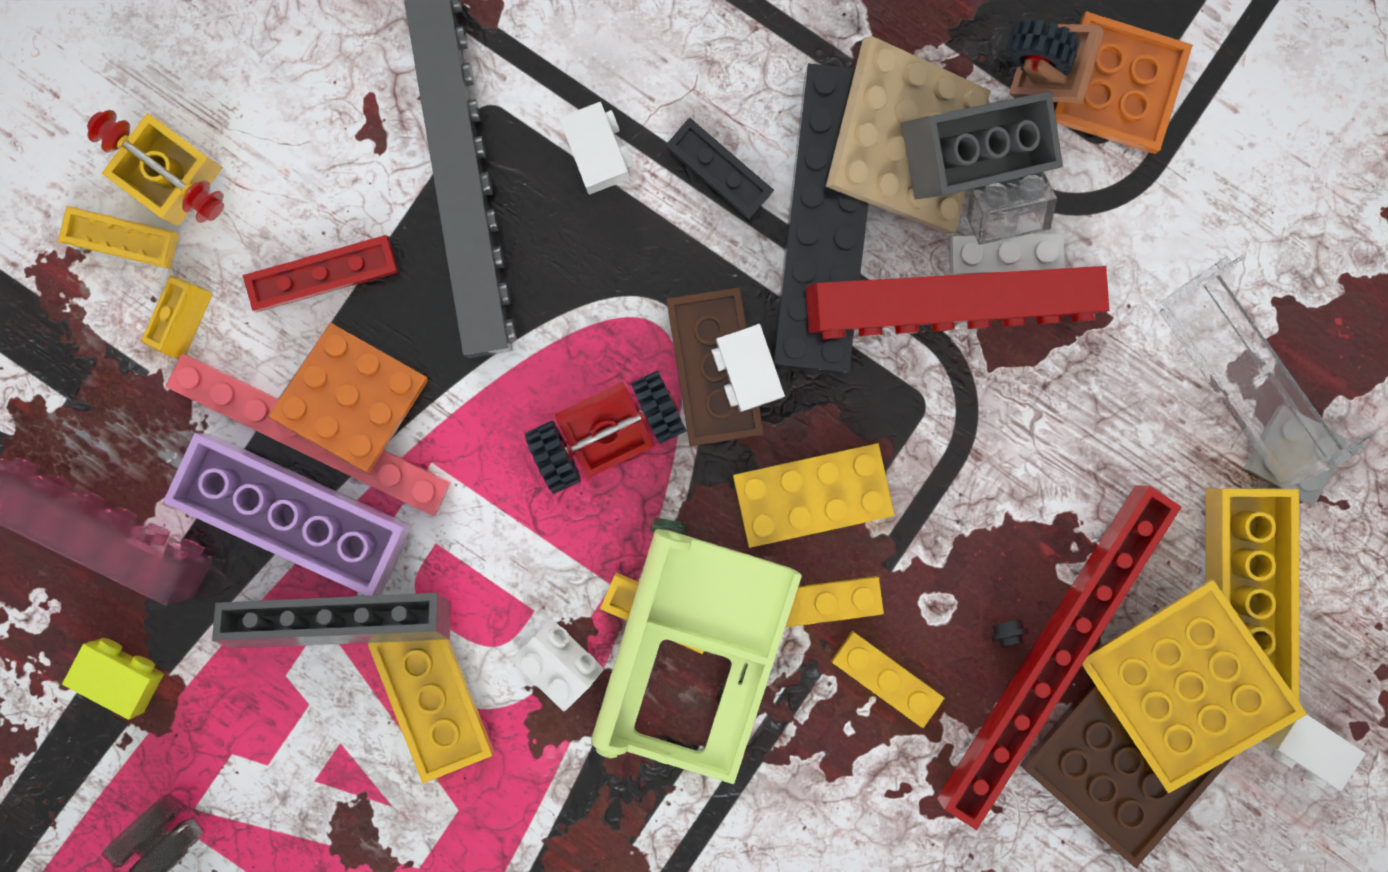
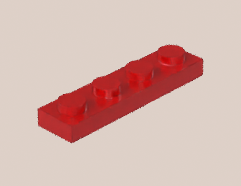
(320, 273)

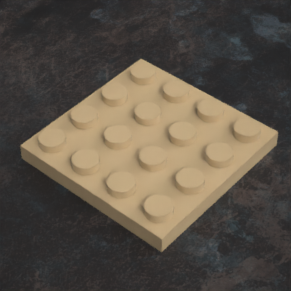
(871, 147)

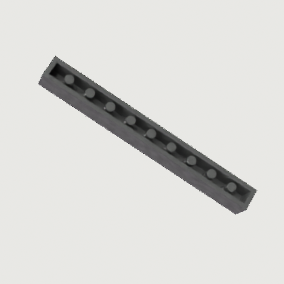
(459, 177)

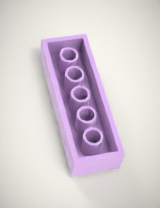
(287, 514)

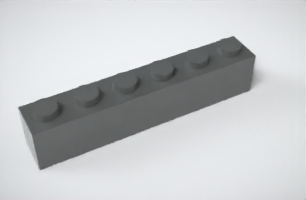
(332, 620)

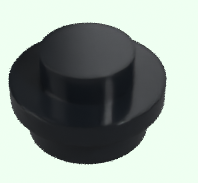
(1009, 633)

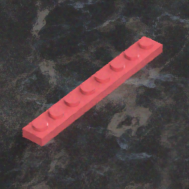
(251, 408)

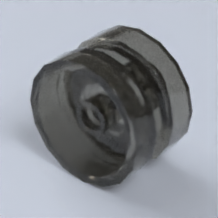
(153, 841)

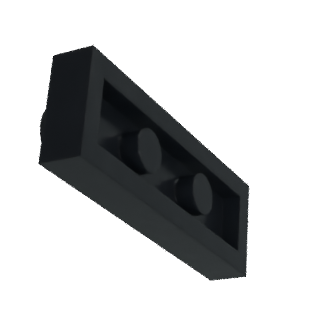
(719, 168)

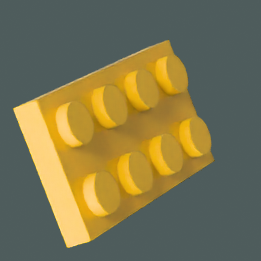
(813, 495)
(432, 705)

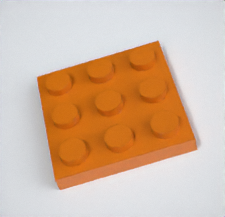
(1129, 86)
(348, 398)

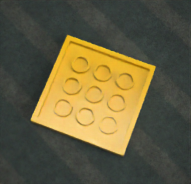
(1192, 686)

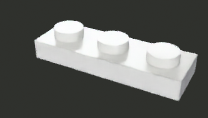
(1007, 255)

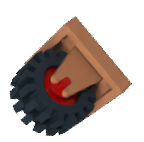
(1052, 58)

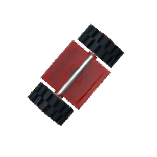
(604, 431)

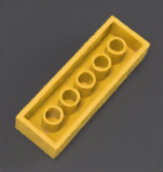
(1256, 566)

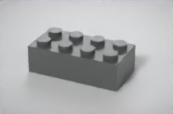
(982, 145)

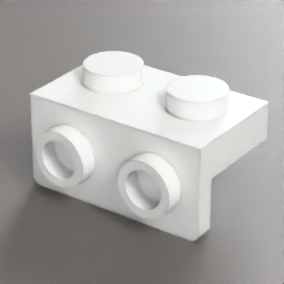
(557, 664)

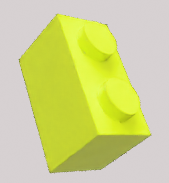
(113, 677)

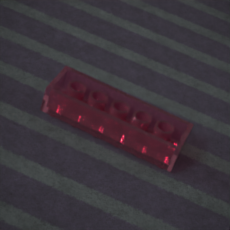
(99, 536)

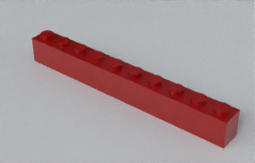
(1057, 655)

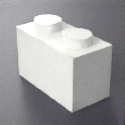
(595, 147)
(748, 368)
(1317, 750)

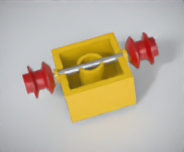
(158, 167)

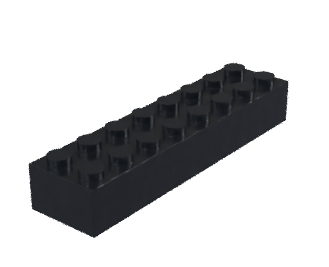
(822, 228)

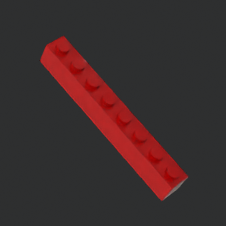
(956, 299)

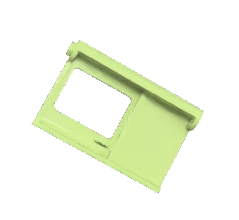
(707, 602)

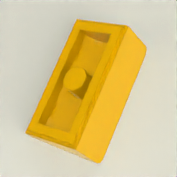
(176, 317)

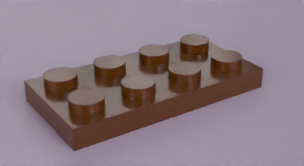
(695, 326)

